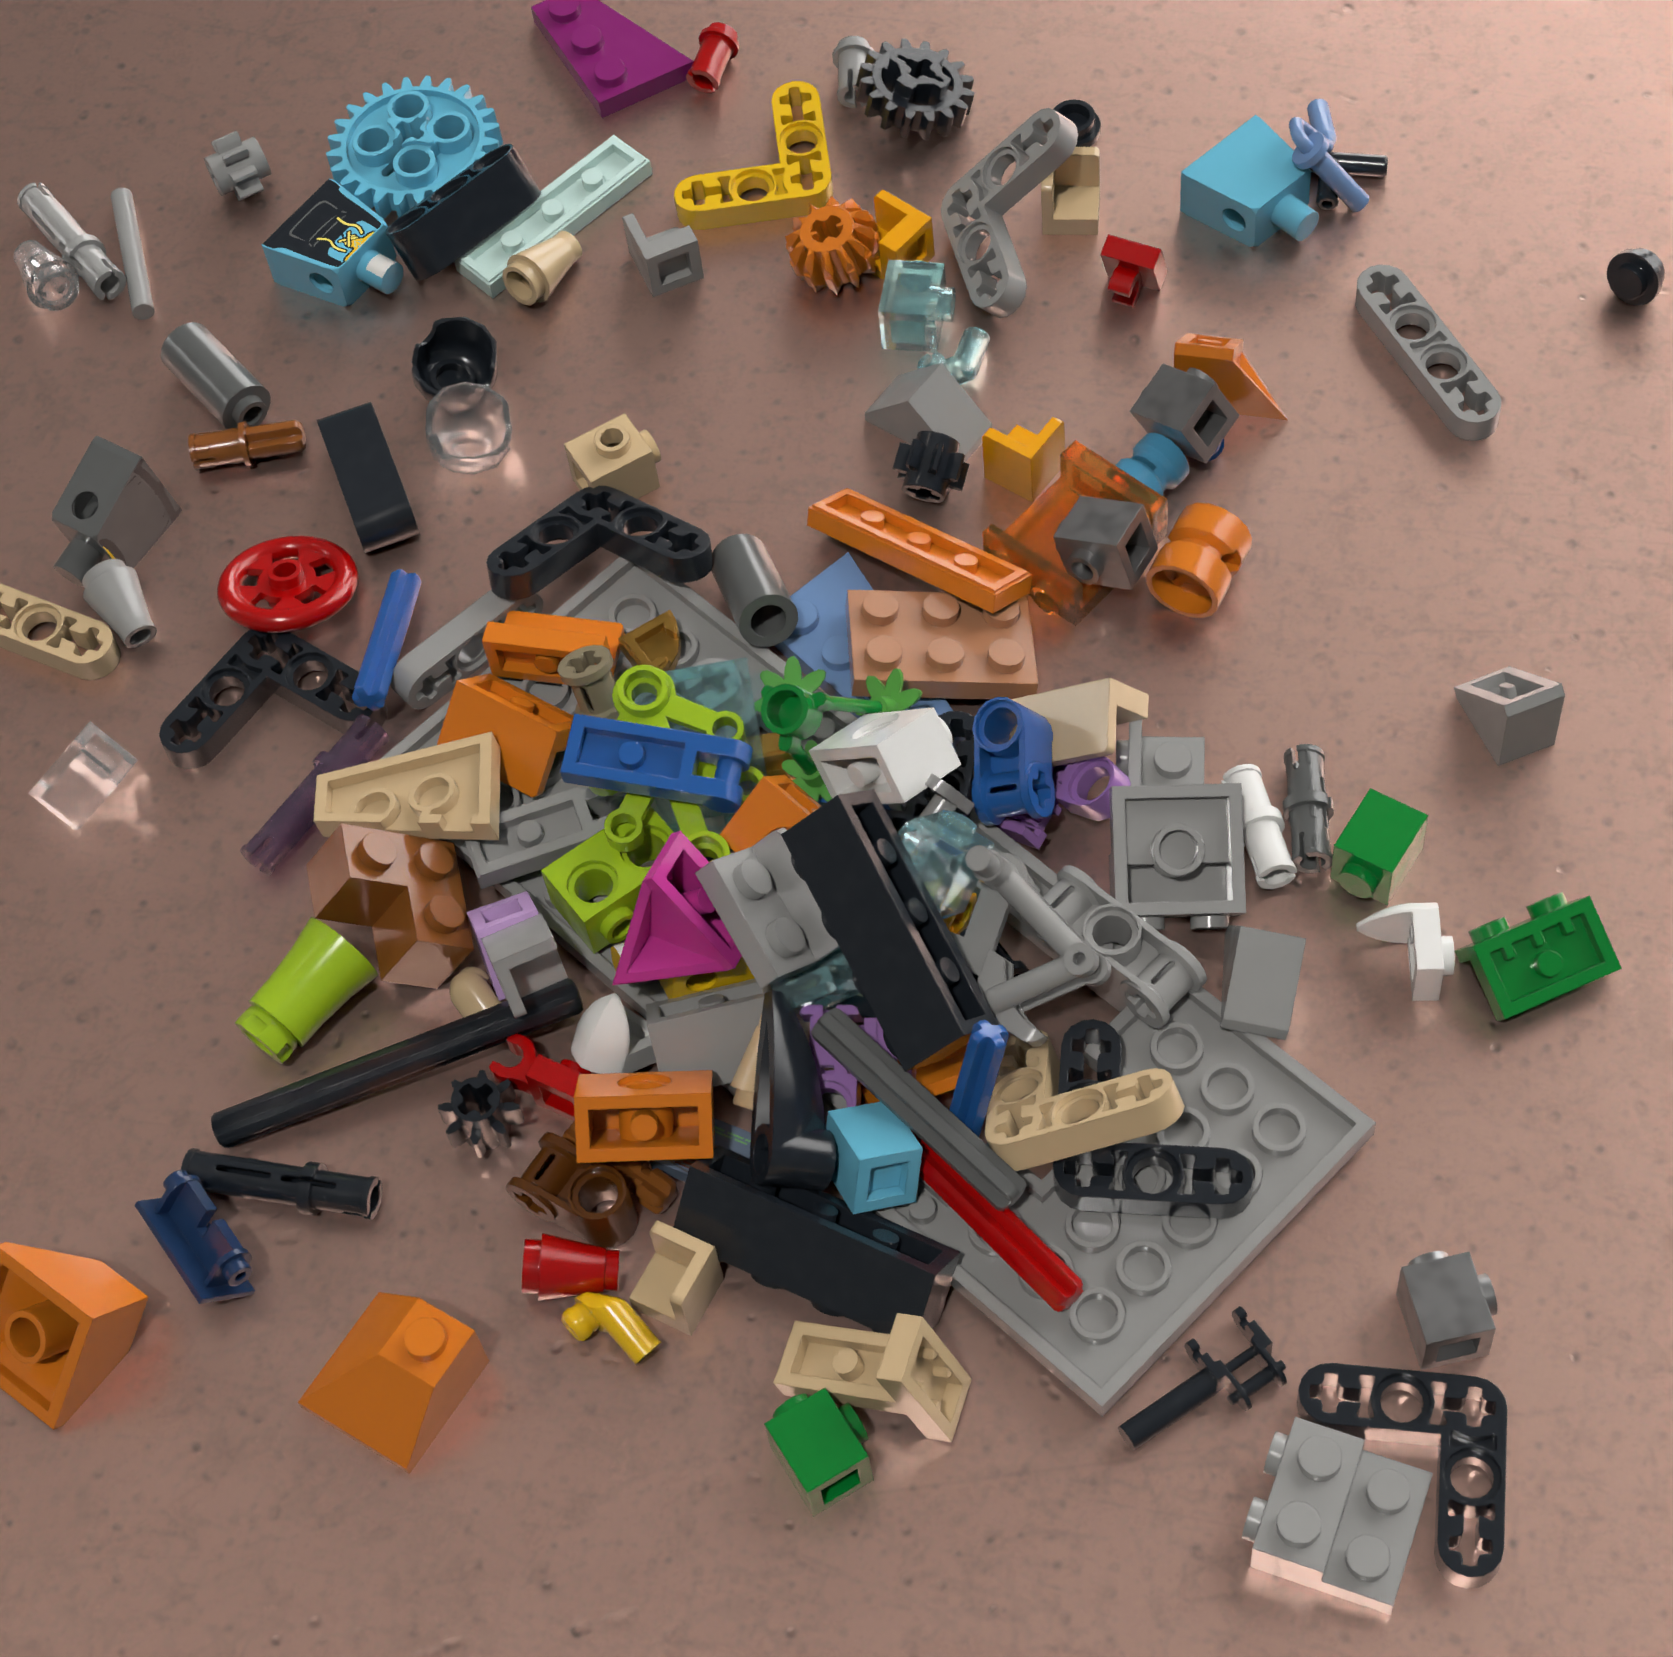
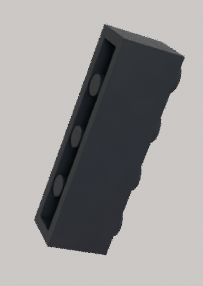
(887, 928)
(815, 1245)

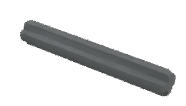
(918, 1109)

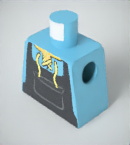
(333, 248)

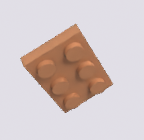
(940, 644)

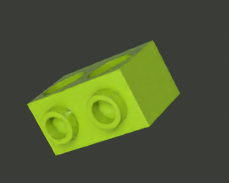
(600, 870)

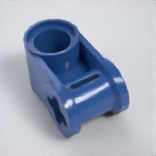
(1014, 773)

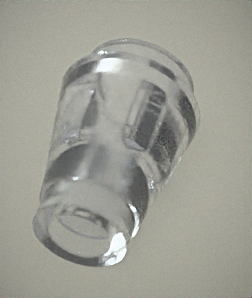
(46, 276)

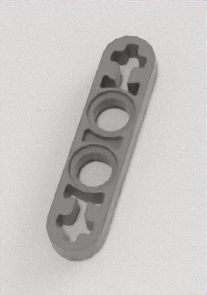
(1434, 348)

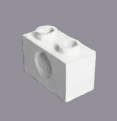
(887, 754)

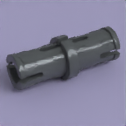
(1308, 808)

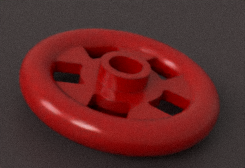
(287, 584)

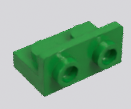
(1540, 956)

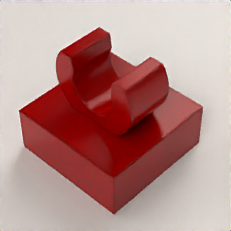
(1131, 267)

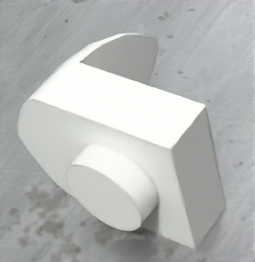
(1428, 952)
(612, 1038)

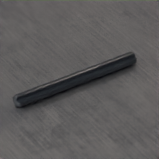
(393, 1064)

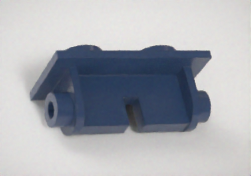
(202, 1252)

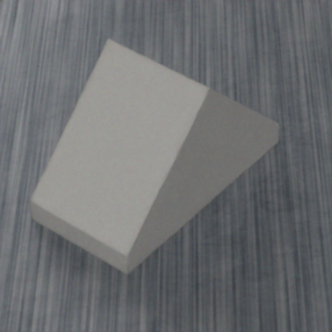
(929, 402)
(1513, 711)
(1260, 980)

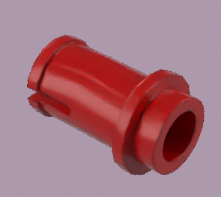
(717, 47)

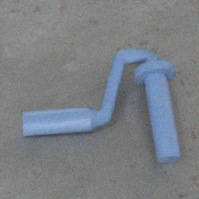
(1312, 151)

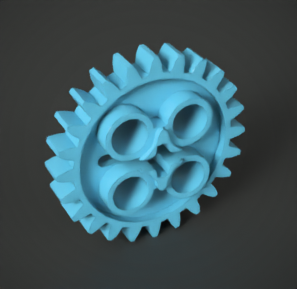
(410, 143)

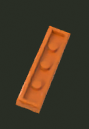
(920, 550)

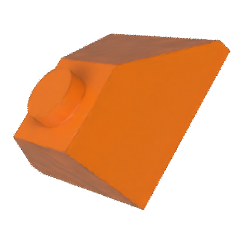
(61, 1328)
(397, 1377)

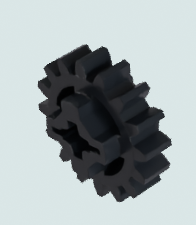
(915, 89)

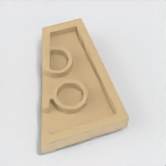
(420, 793)

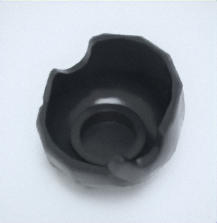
(453, 354)

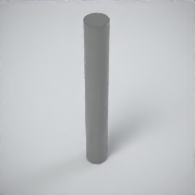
(132, 254)

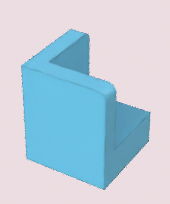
(874, 1157)

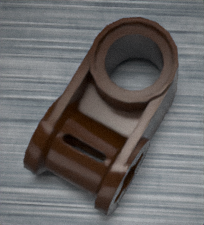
(567, 1191)

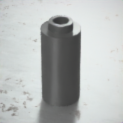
(215, 376)
(754, 590)

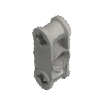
(1146, 972)

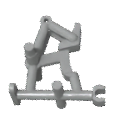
(1007, 885)

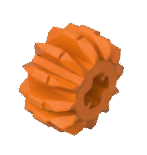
(833, 245)

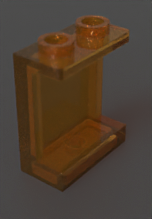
(1031, 541)

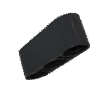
(463, 212)
(368, 477)

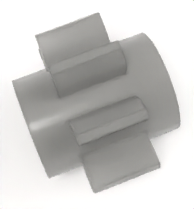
(237, 166)

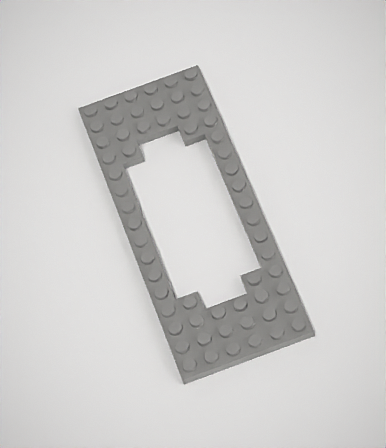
(1239, 1091)

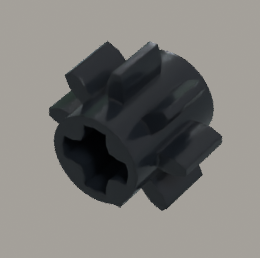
(931, 466)
(464, 1116)

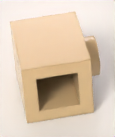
(615, 458)

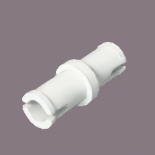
(1262, 829)

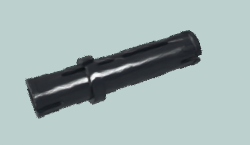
(306, 1187)

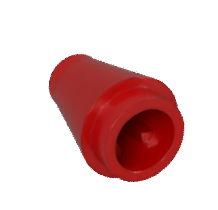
(567, 1268)

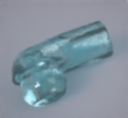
(967, 358)

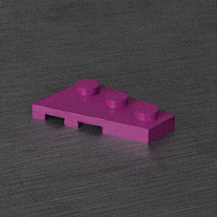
(608, 53)

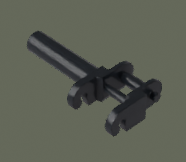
(1207, 1383)

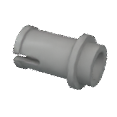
(848, 58)

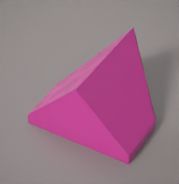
(675, 922)

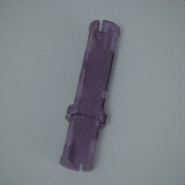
(296, 813)

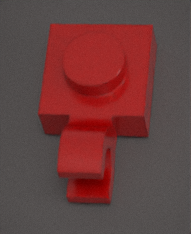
(547, 1081)

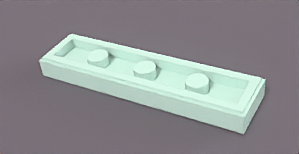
(562, 206)

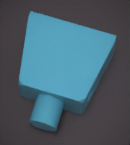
(1249, 187)

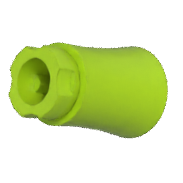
(304, 991)

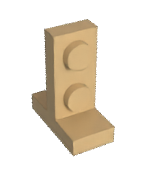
(890, 1372)

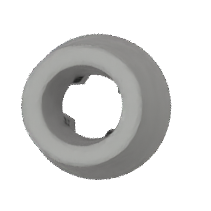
(119, 600)

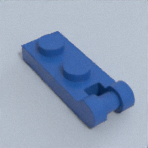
(655, 762)

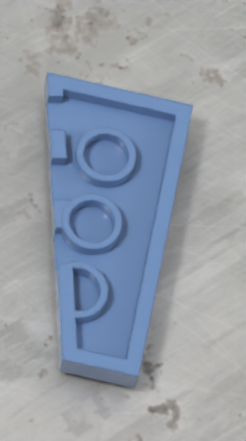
(821, 632)

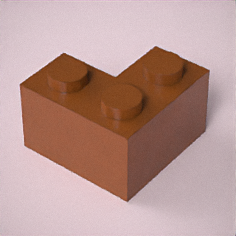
(402, 890)

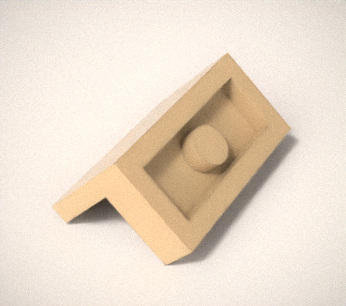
(1086, 717)

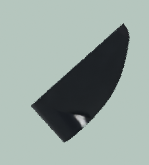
(788, 1112)

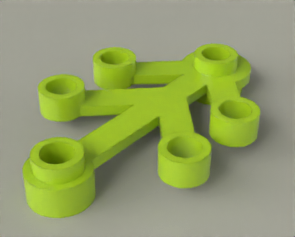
(682, 712)

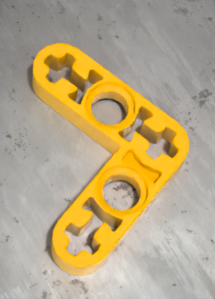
(780, 180)

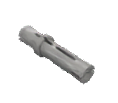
(75, 245)

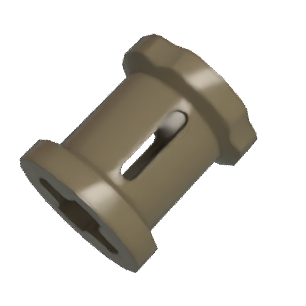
(590, 682)

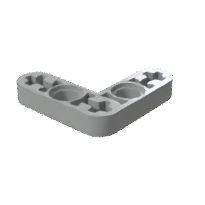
(1038, 149)

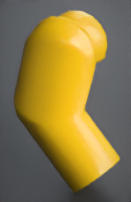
(610, 1316)

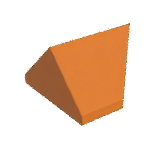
(1231, 370)

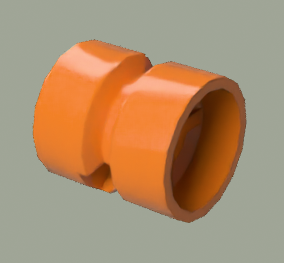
(1199, 560)

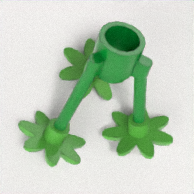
(796, 714)

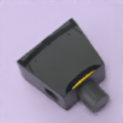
(110, 510)

